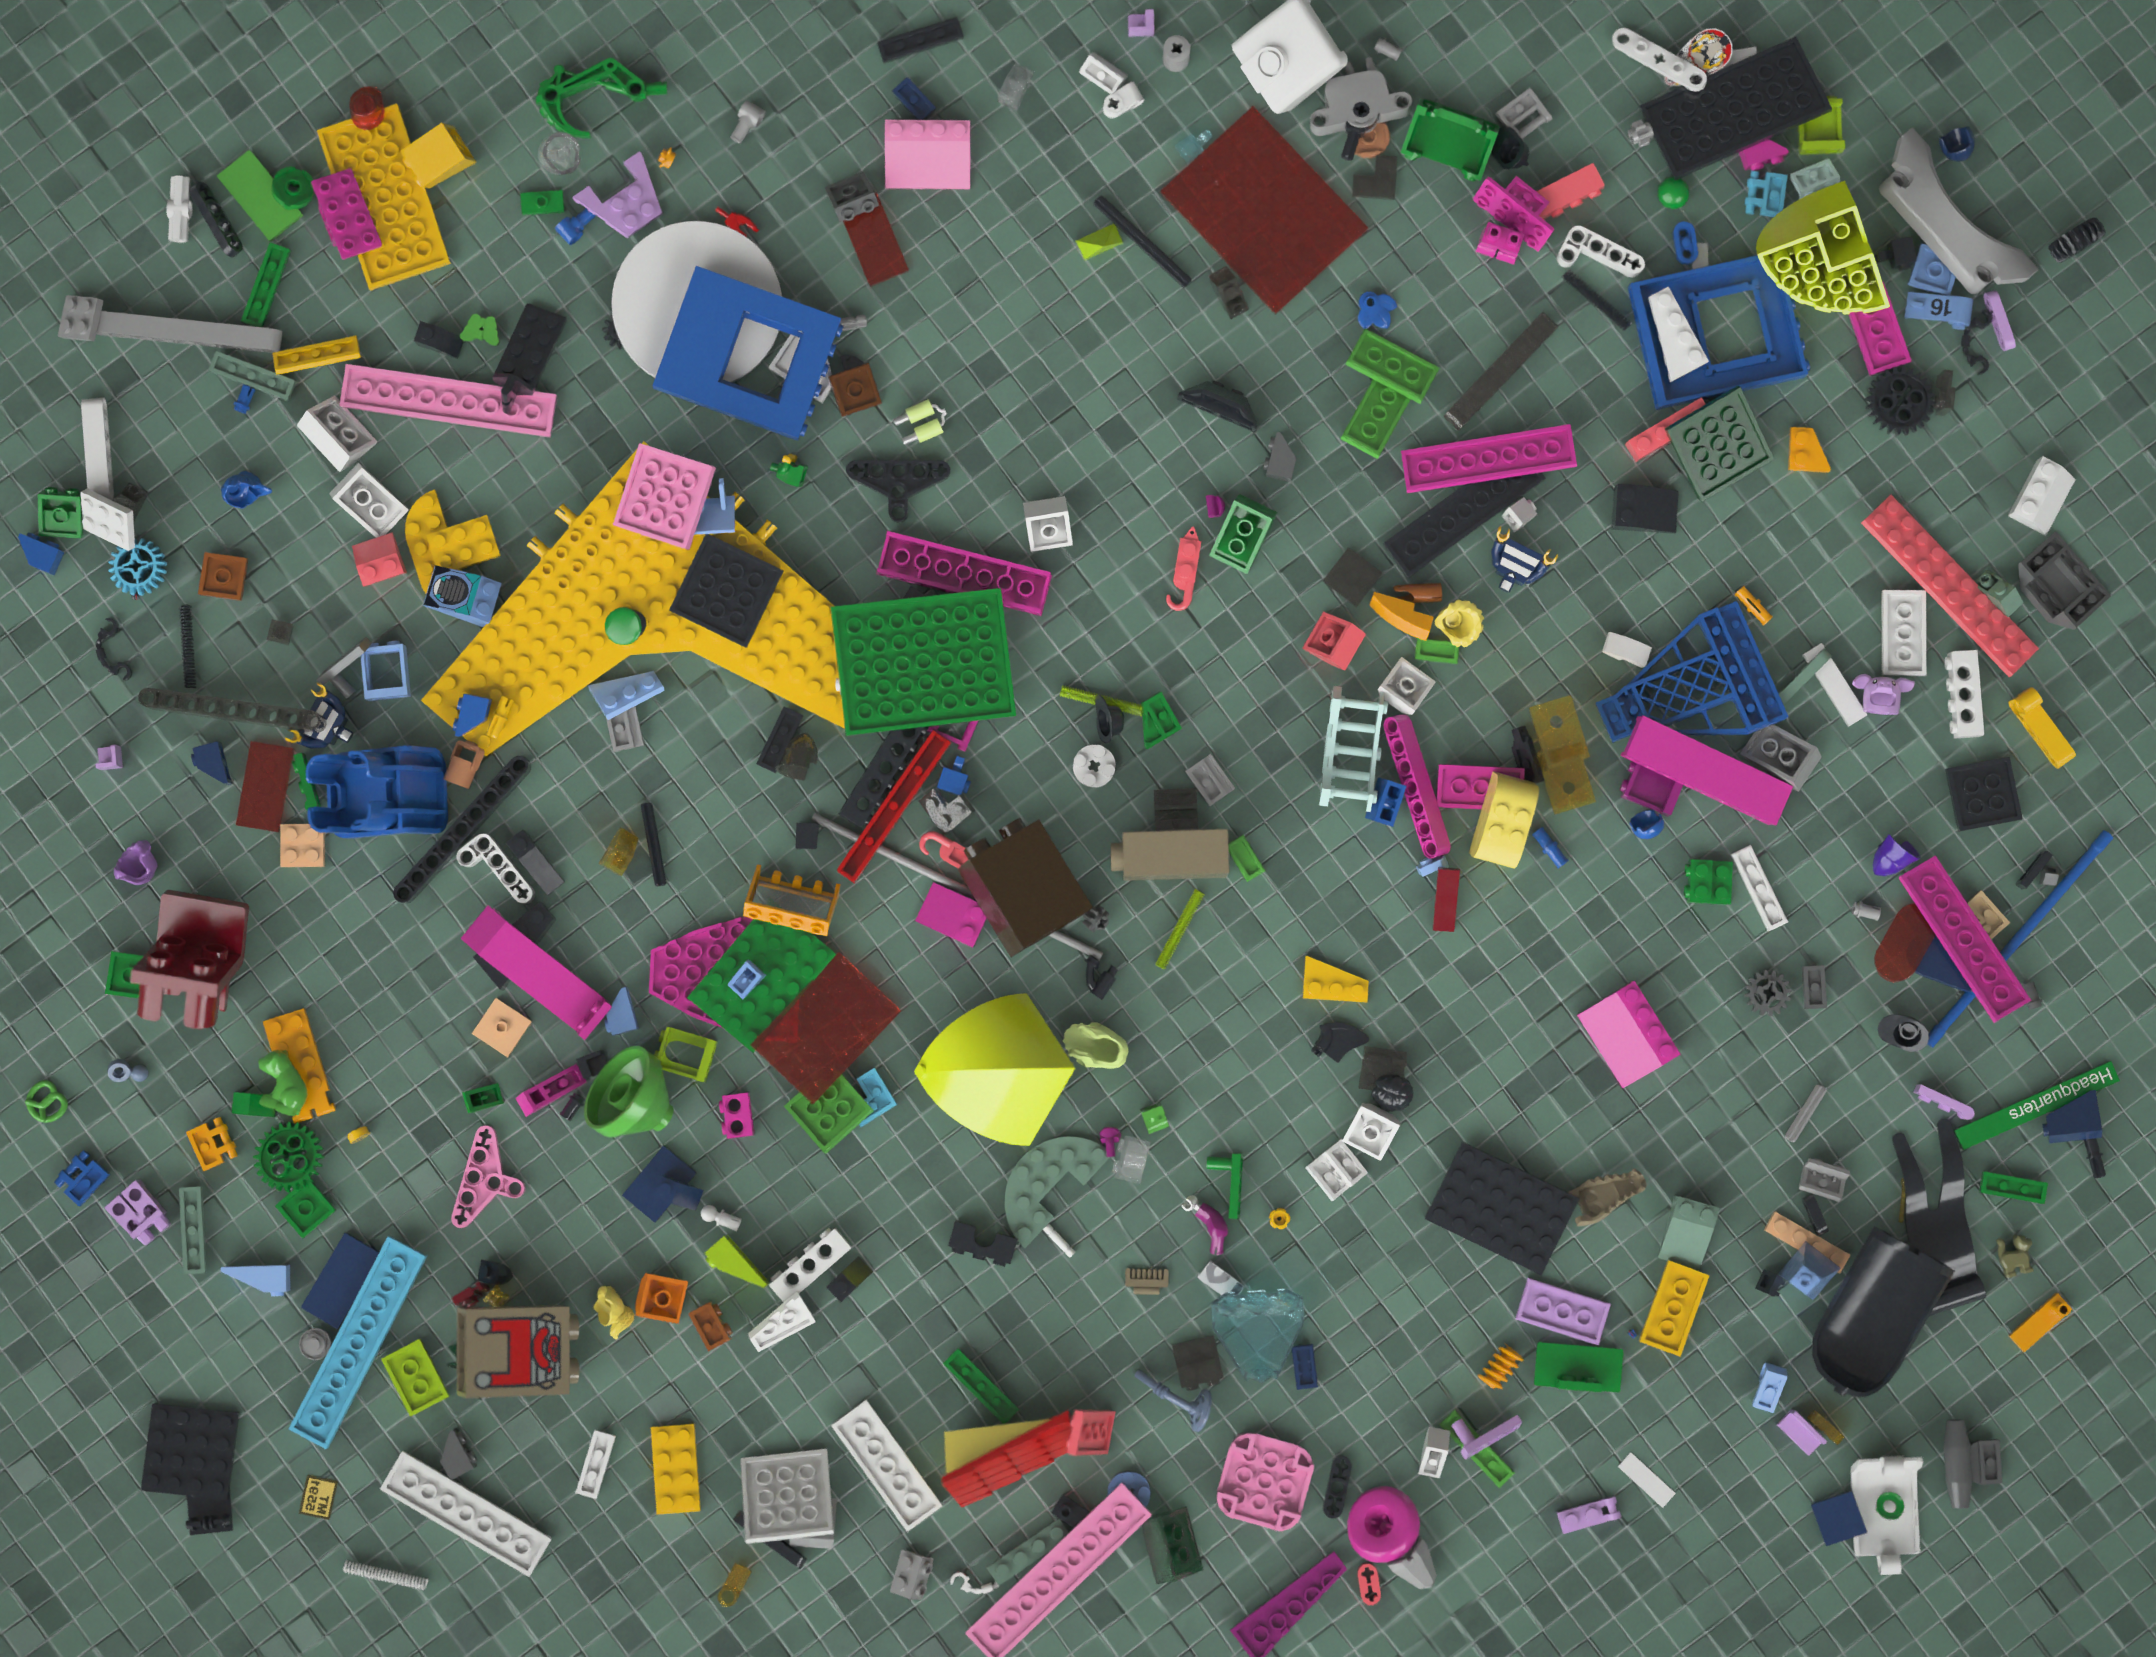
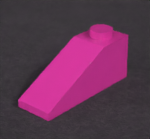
(550, 1090)

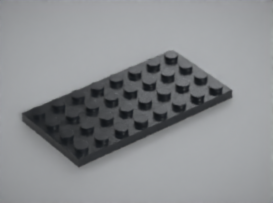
(1736, 108)

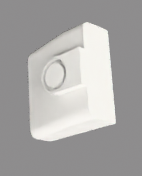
(1288, 55)

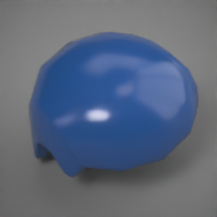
(1647, 824)

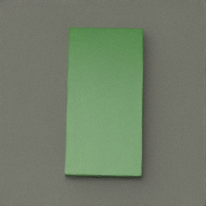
(252, 188)
(1392, 366)
(1375, 419)

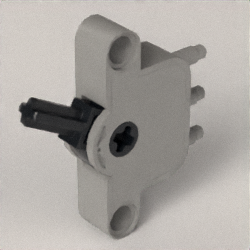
(1354, 94)

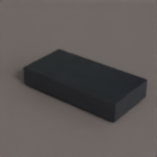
(2033, 870)

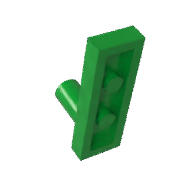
(1234, 1165)

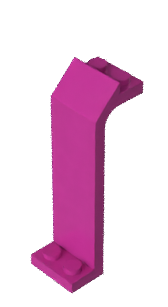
(536, 972)

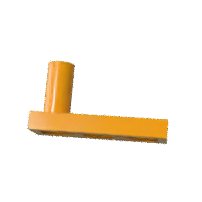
(2040, 1322)

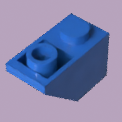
(41, 555)
(473, 712)

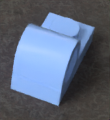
(1770, 1387)

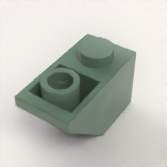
(1999, 592)

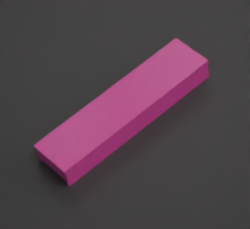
(963, 571)
(1707, 771)

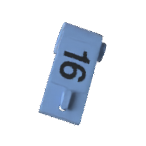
(1953, 309)

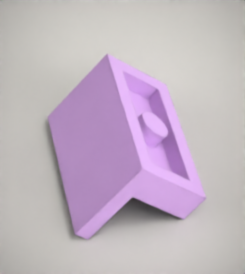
(1800, 1432)

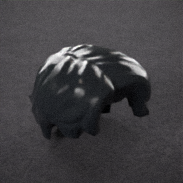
(1393, 1092)

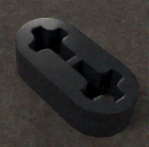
(1815, 1215)

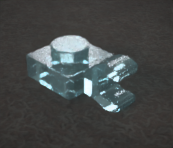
(1191, 147)

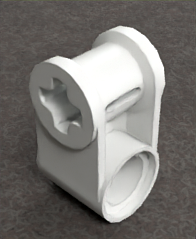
(1126, 99)

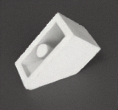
(1520, 513)
(1434, 1452)

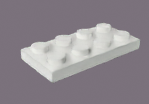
(1903, 632)

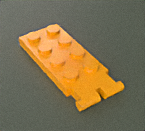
(295, 1035)

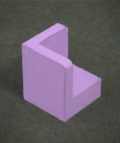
(1141, 24)
(109, 758)

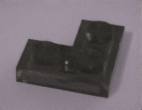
(1381, 184)
(1946, 393)
(946, 815)

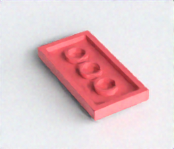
(1090, 1432)

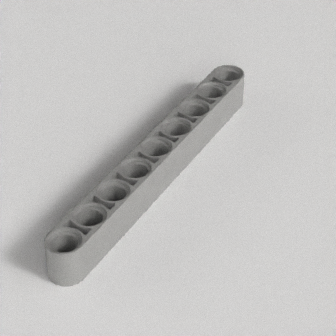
(189, 332)

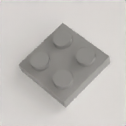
(80, 318)

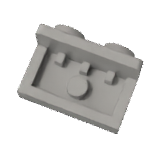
(1823, 1179)
(911, 1575)

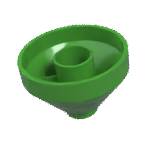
(629, 1095)

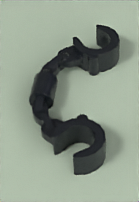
(1966, 341)
(101, 653)

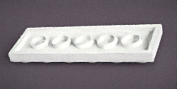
(887, 1465)

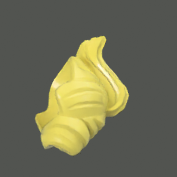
(613, 1311)

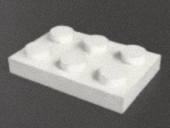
(107, 519)

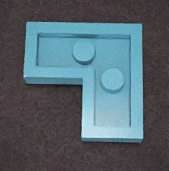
(877, 1095)

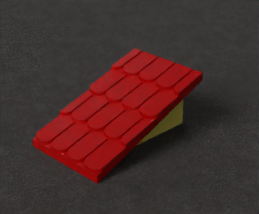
(1000, 1454)

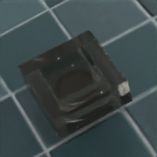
(280, 632)

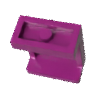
(1650, 789)

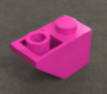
(1761, 154)

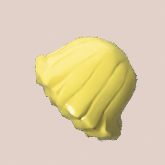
(1460, 622)

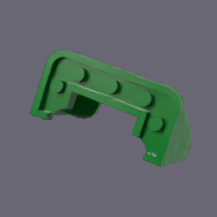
(1450, 138)

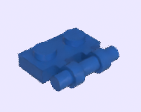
(86, 1183)

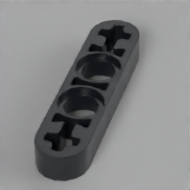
(205, 198)
(778, 1546)

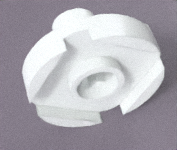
(1090, 777)

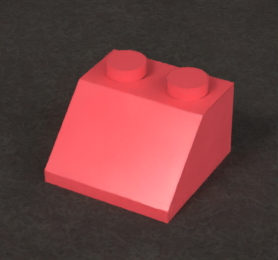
(378, 559)
(1334, 640)

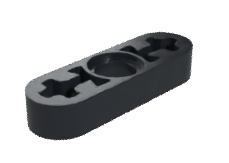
(1345, 1472)

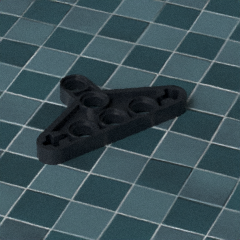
(908, 481)

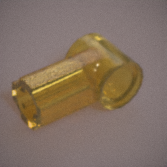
(735, 1583)

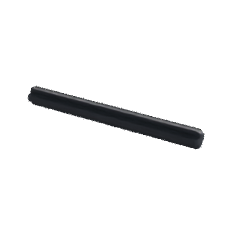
(1142, 241)

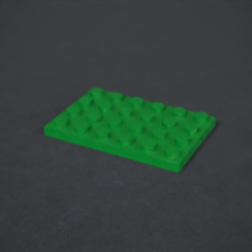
(787, 958)

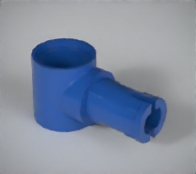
(572, 228)

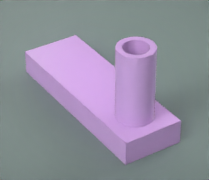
(1473, 1445)

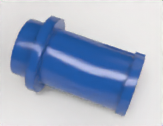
(244, 399)

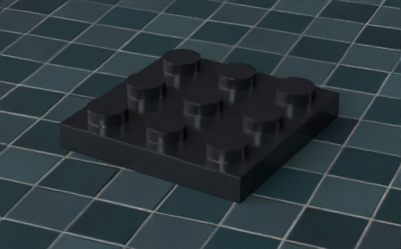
(1983, 794)

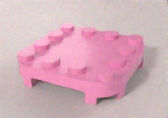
(1264, 1481)

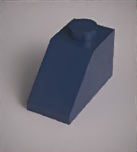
(212, 761)

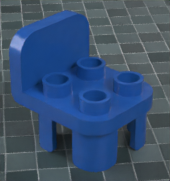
(380, 792)

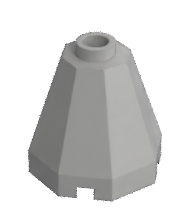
(1415, 1565)

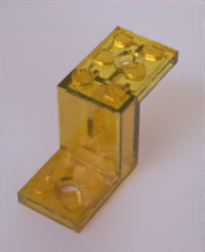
(1562, 754)

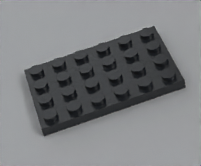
(1501, 1208)

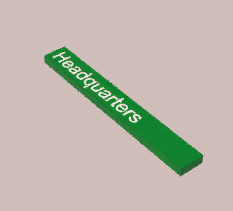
(2035, 1105)

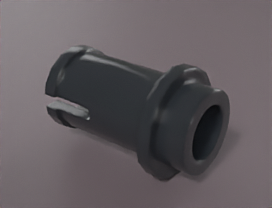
(572, 1106)

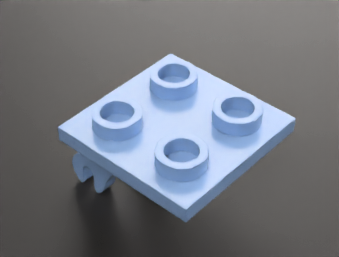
(717, 514)

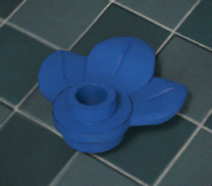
(1378, 312)

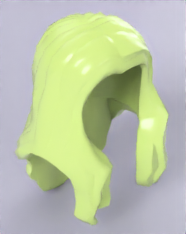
(1095, 1045)

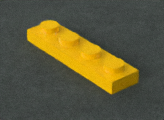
(316, 355)

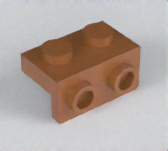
(710, 1325)

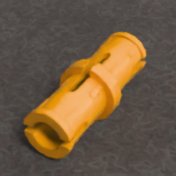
(1742, 594)

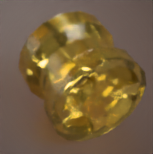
(496, 1297)

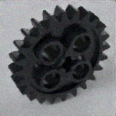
(1915, 411)

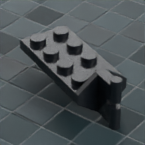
(527, 353)

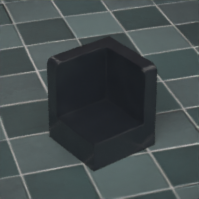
(806, 835)
(592, 1064)

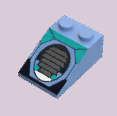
(462, 595)

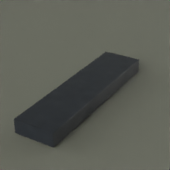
(920, 40)

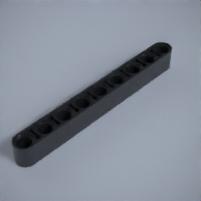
(452, 833)

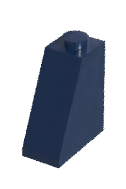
(2075, 1120)
(677, 1192)

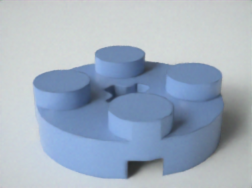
(1133, 1480)

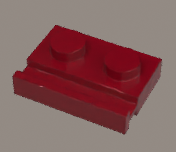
(470, 1296)

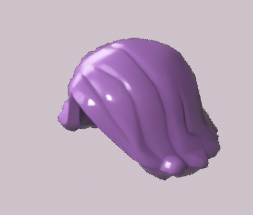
(136, 864)

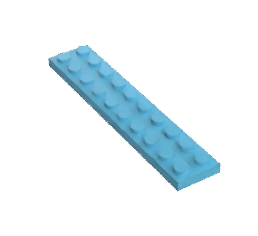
(357, 1342)

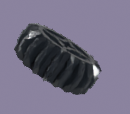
(2077, 239)

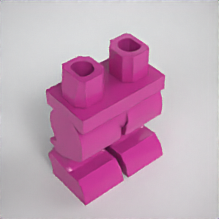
(1501, 238)

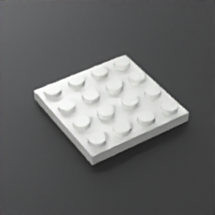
(786, 1496)

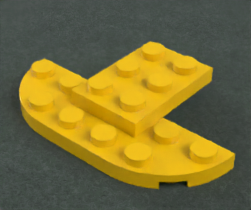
(450, 547)

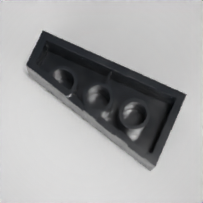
(533, 925)

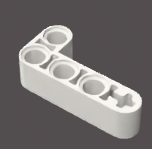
(1601, 256)
(500, 871)

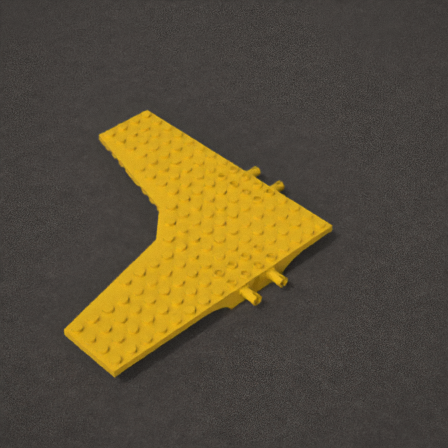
(554, 639)

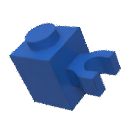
(953, 780)

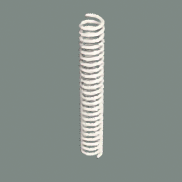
(385, 1576)

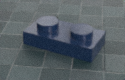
(913, 99)

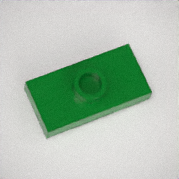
(542, 202)

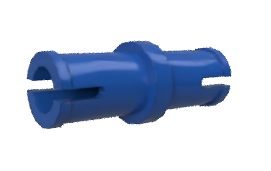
(1550, 847)

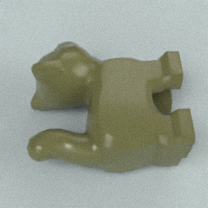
(2011, 1259)

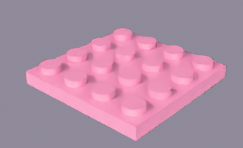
(664, 496)

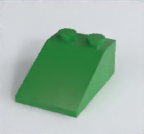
(1243, 533)

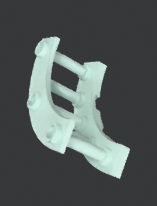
(1332, 748)

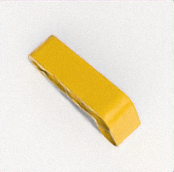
(2041, 727)

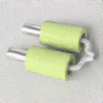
(926, 430)

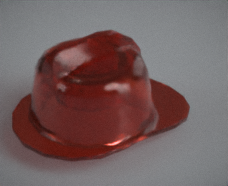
(367, 108)

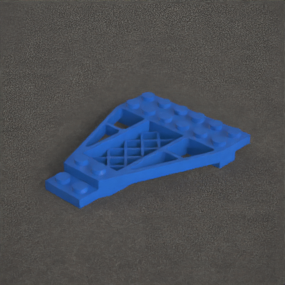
(1739, 665)

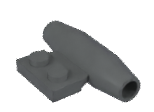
(1968, 1463)

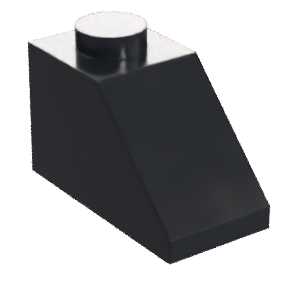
(438, 340)
(849, 1279)

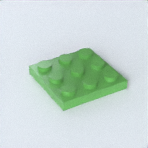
(831, 1115)

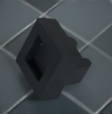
(1769, 1283)

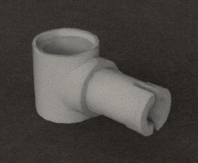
(750, 116)

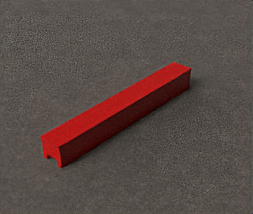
(893, 806)

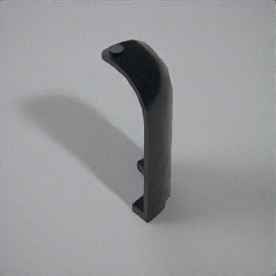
(1877, 1314)

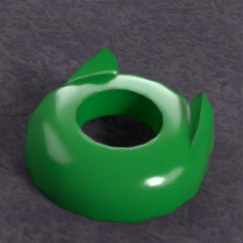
(1896, 1499)

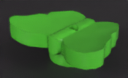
(472, 330)

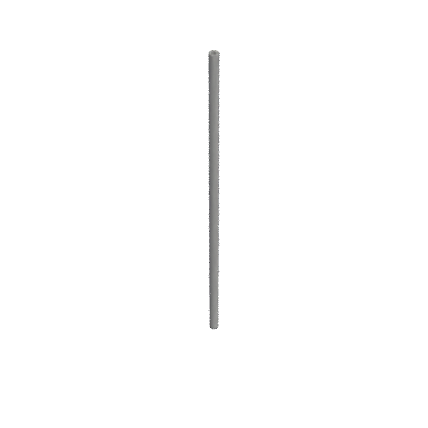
(943, 879)

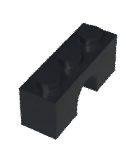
(963, 1240)

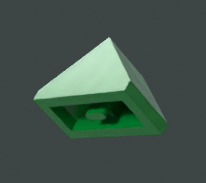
(483, 1098)
(249, 1105)

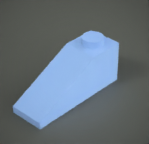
(262, 1277)

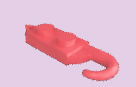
(1186, 569)
(949, 851)

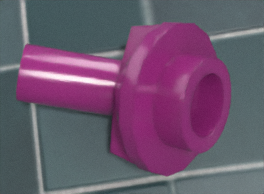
(1110, 1136)

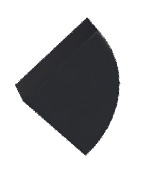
(850, 361)

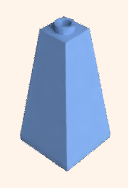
(1809, 1270)

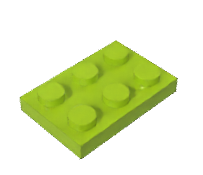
(415, 1377)

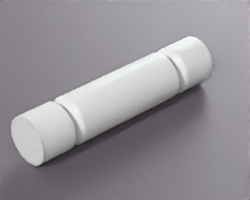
(1059, 1240)

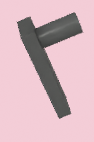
(332, 672)

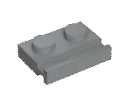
(625, 730)
(1210, 780)

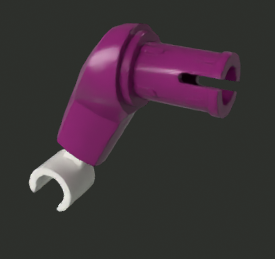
(1214, 1221)

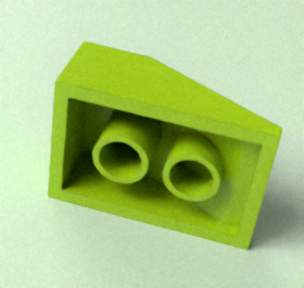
(732, 1260)

